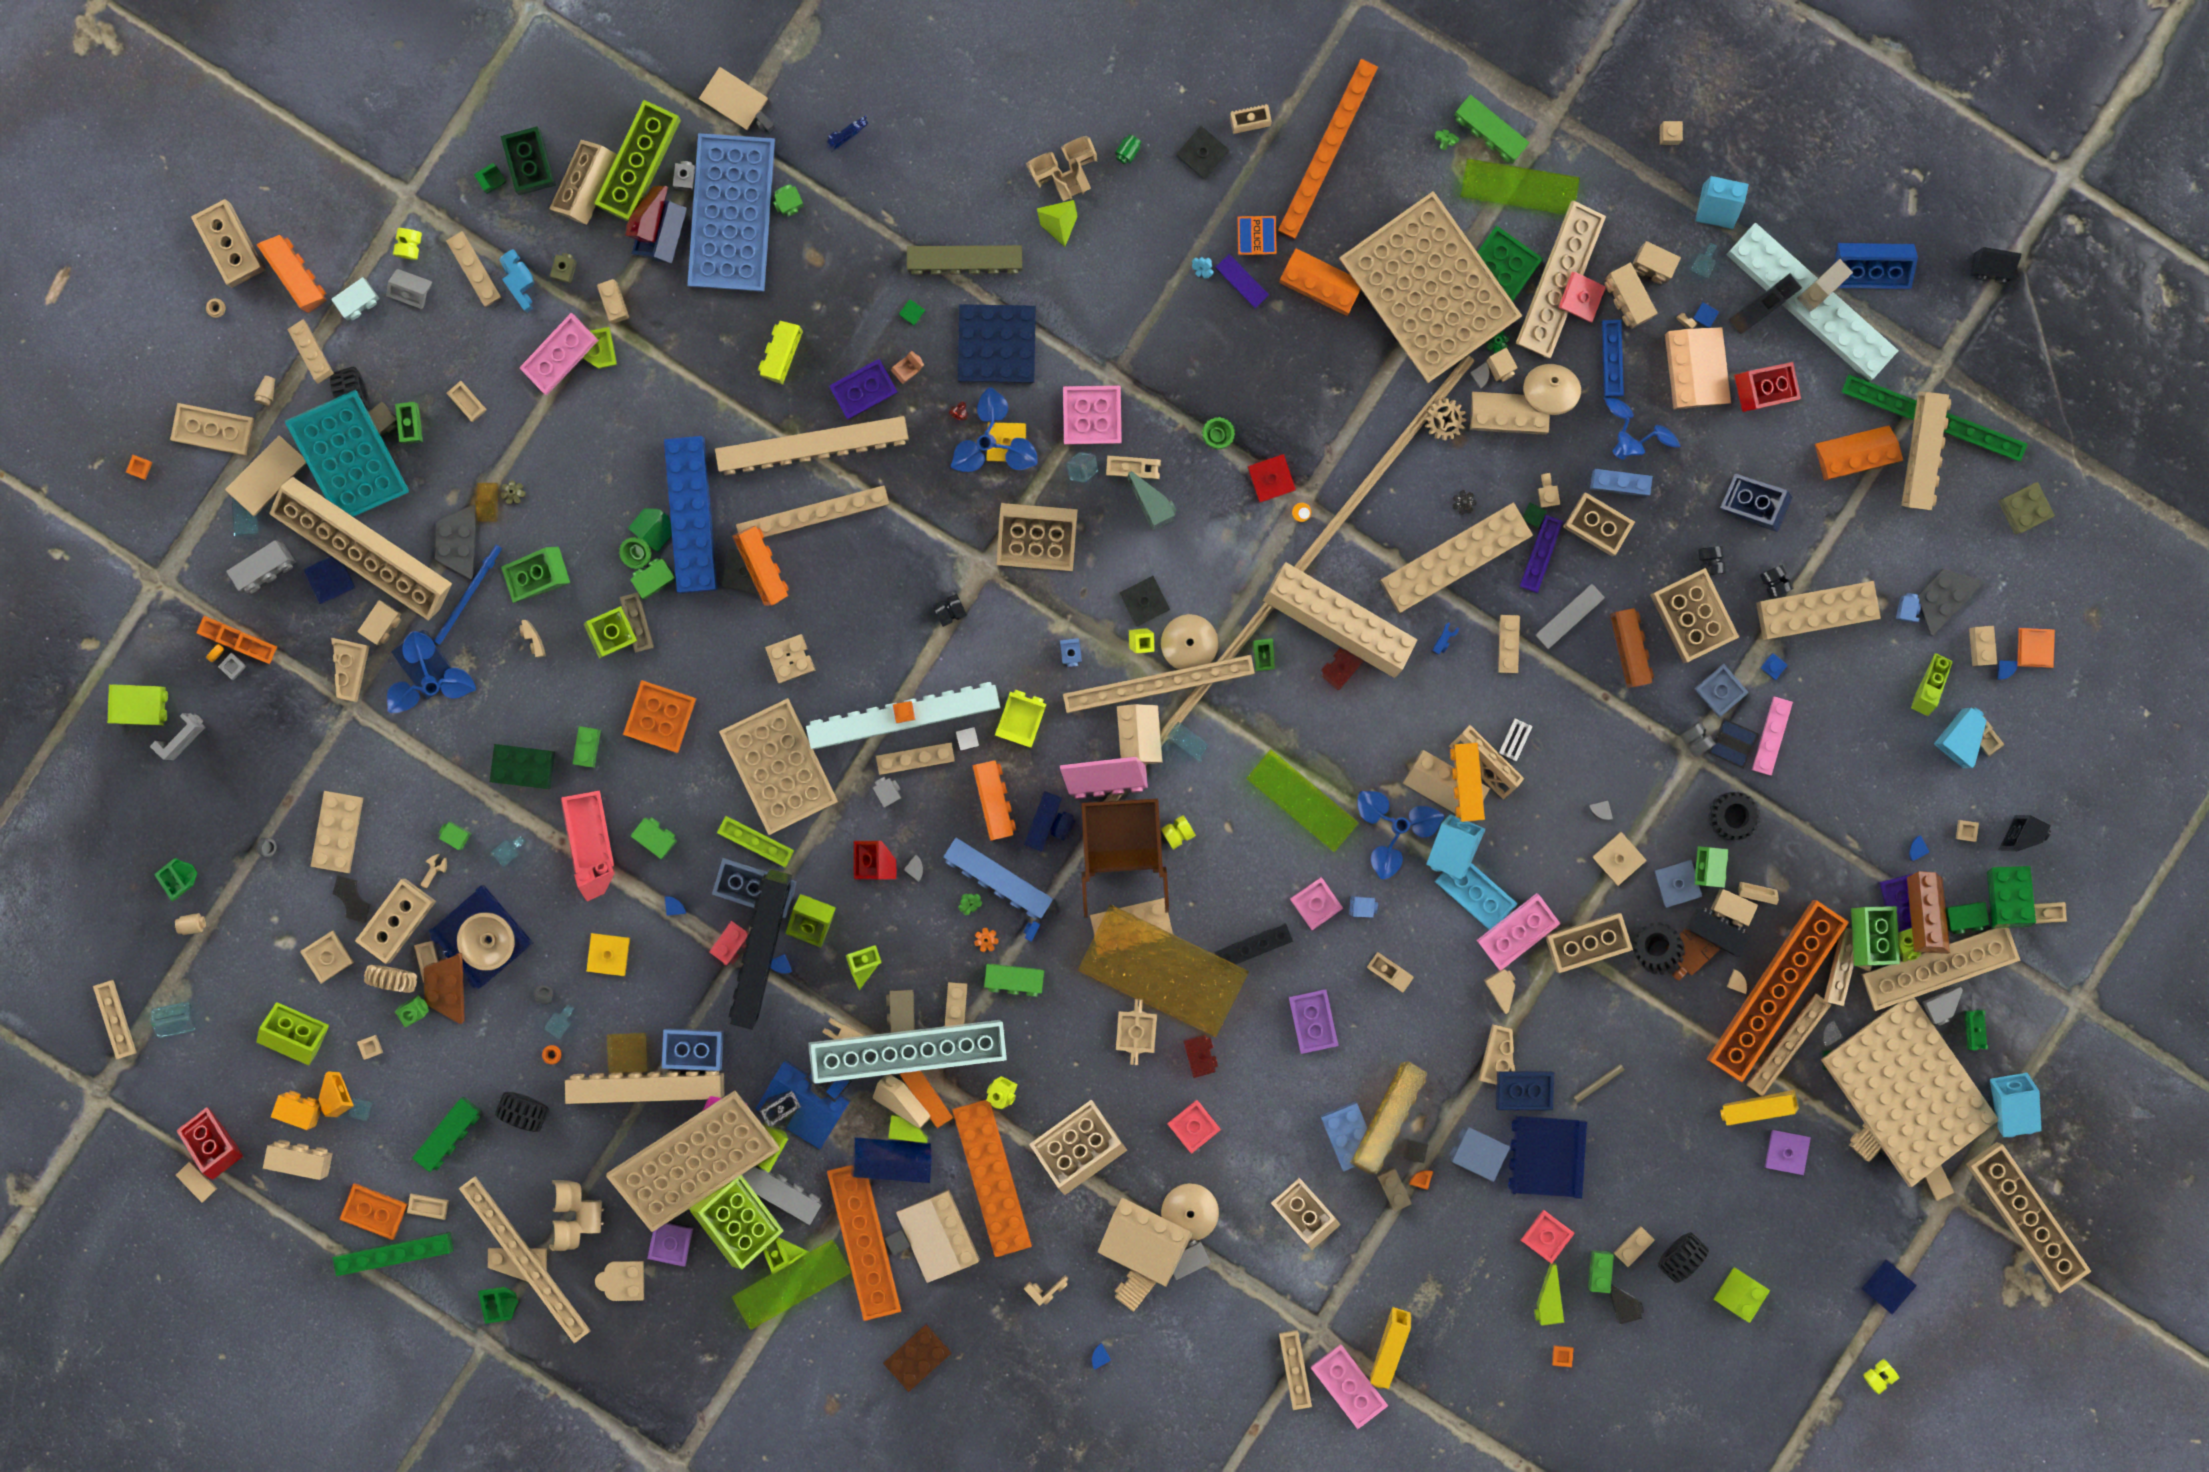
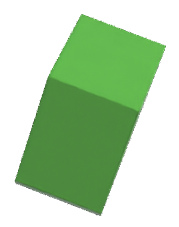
(1263, 654)

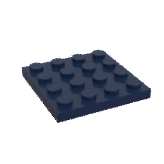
(996, 343)

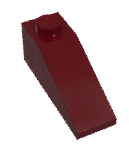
(646, 218)

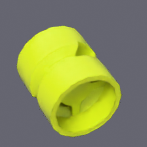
(407, 243)
(1178, 832)
(1874, 1379)

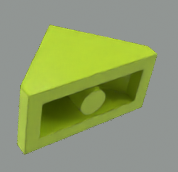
(1058, 220)
(863, 963)
(781, 1254)

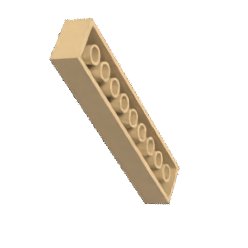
(360, 548)

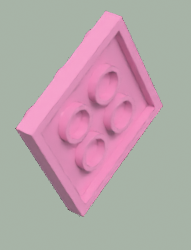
(1092, 415)

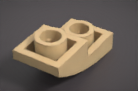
(529, 633)

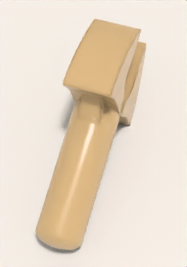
(433, 870)

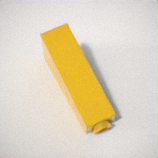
(1760, 1108)
(1391, 1348)

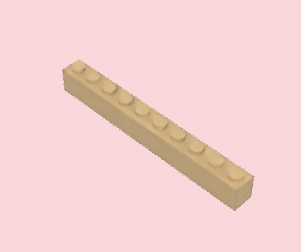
(812, 444)

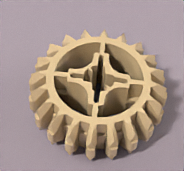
(390, 978)

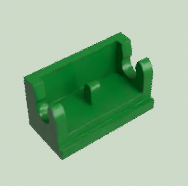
(1975, 1029)

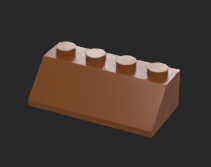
(1631, 648)
(1928, 913)

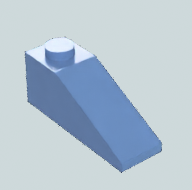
(1362, 906)

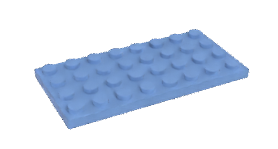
(731, 212)

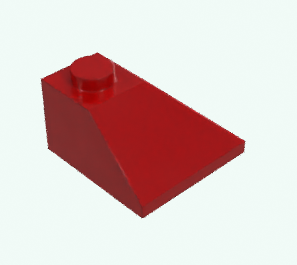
(873, 861)

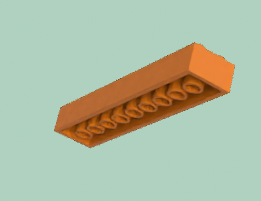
(1777, 990)

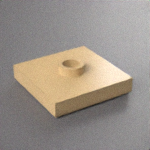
(1619, 858)
(327, 957)

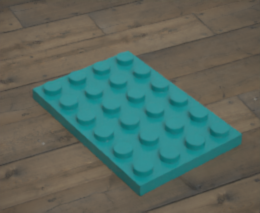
(347, 454)

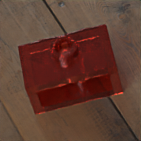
(1341, 668)
(1200, 1056)

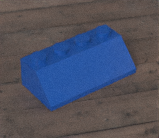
(1878, 265)

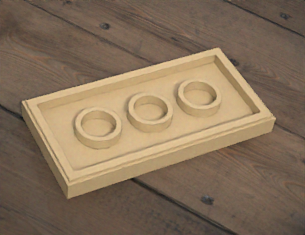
(212, 429)
(266, 475)

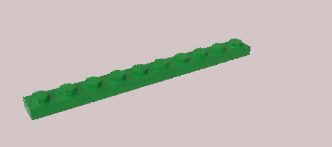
(1956, 426)

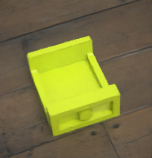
(1021, 718)

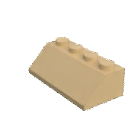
(583, 181)
(1506, 414)
(1434, 780)

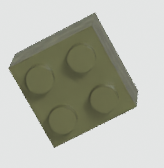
(2026, 508)

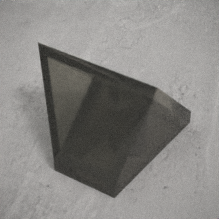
(779, 1110)

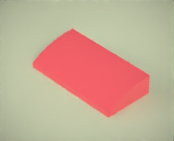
(586, 830)

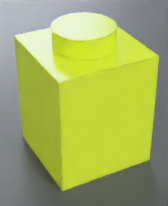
(1141, 640)

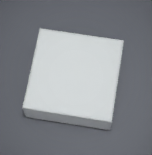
(967, 738)

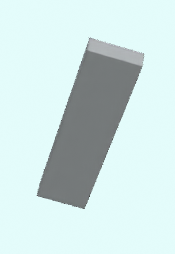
(1569, 616)

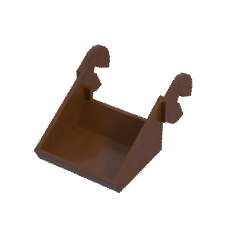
(1122, 838)

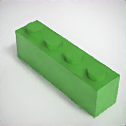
(1491, 129)

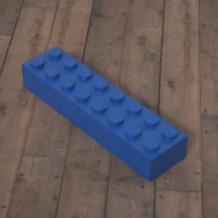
(690, 514)

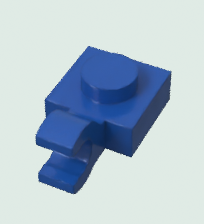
(1442, 644)

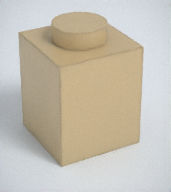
(1671, 132)

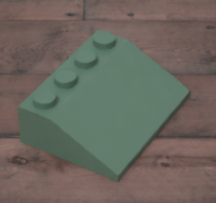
(1153, 504)

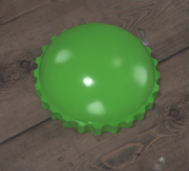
(1218, 433)
(635, 553)

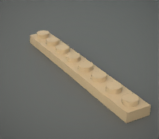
(819, 512)

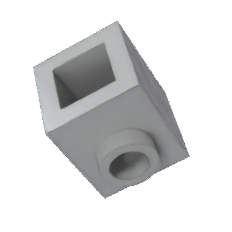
(684, 176)
(887, 791)

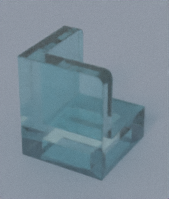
(1082, 467)

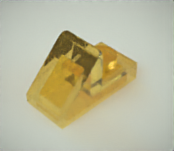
(487, 502)

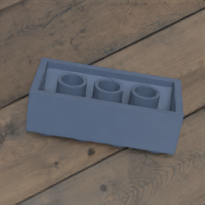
(741, 884)

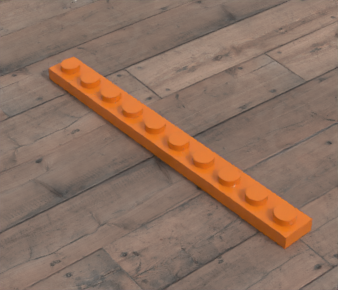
(1327, 149)

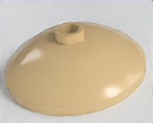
(1549, 396)
(1184, 628)
(474, 945)
(1191, 1198)

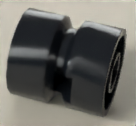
(1710, 554)
(1776, 581)
(949, 610)

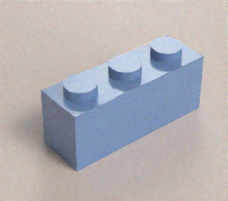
(1621, 482)

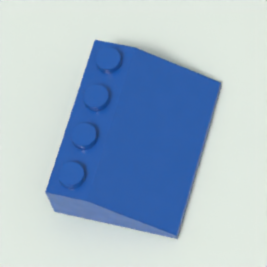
(815, 1116)

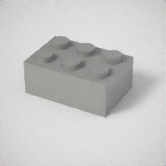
(261, 567)

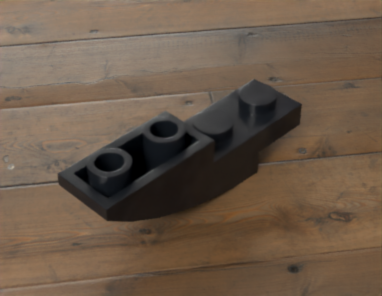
(1765, 303)

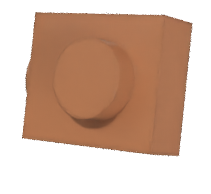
(907, 367)

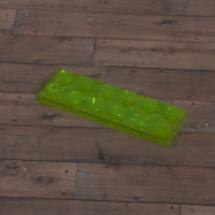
(1518, 186)
(1302, 800)
(791, 1284)

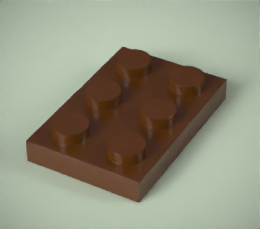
(917, 1357)

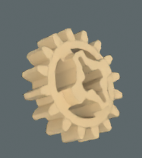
(1442, 426)

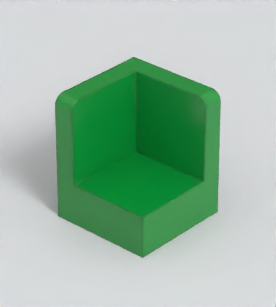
(490, 178)

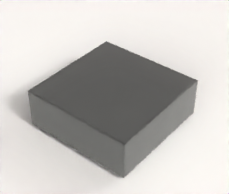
(897, 1242)

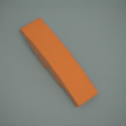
(236, 639)
(927, 1096)

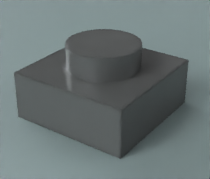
(764, 123)

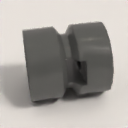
(1697, 739)

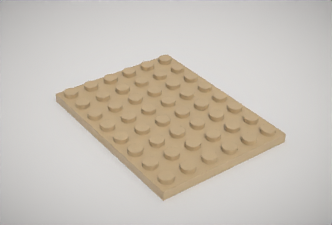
(1430, 287)
(1910, 1090)

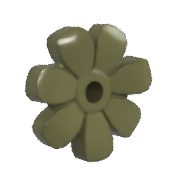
(517, 493)

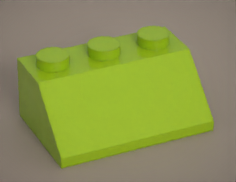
(292, 1033)

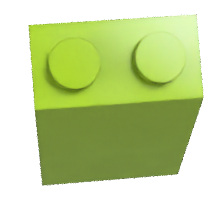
(137, 705)

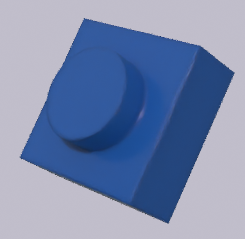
(1773, 666)
(1031, 930)

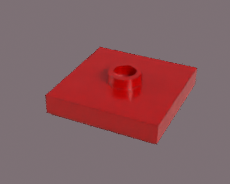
(1271, 478)

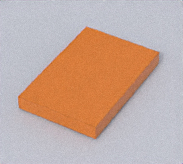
(373, 1211)

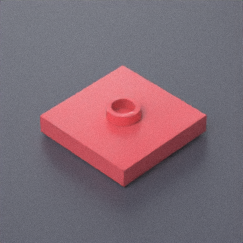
(1582, 297)
(1194, 1126)
(1547, 1236)

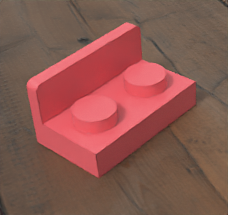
(730, 943)

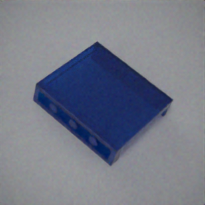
(447, 930)
(1548, 1156)

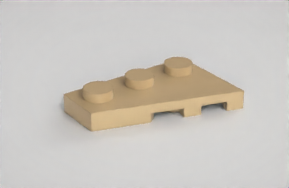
(350, 666)
(1497, 1054)
(501, 1262)

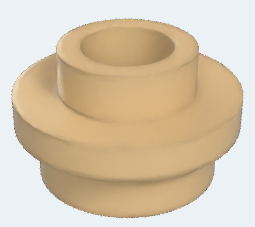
(210, 305)

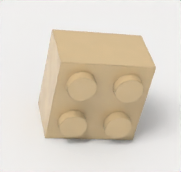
(1655, 263)

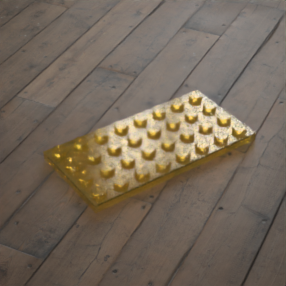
(1163, 970)

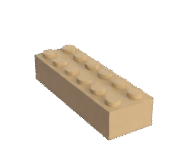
(1925, 450)
(1818, 610)

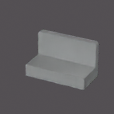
(408, 288)

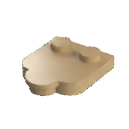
(622, 1280)

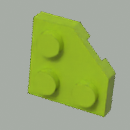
(603, 352)

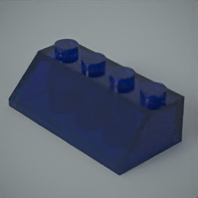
(891, 1160)

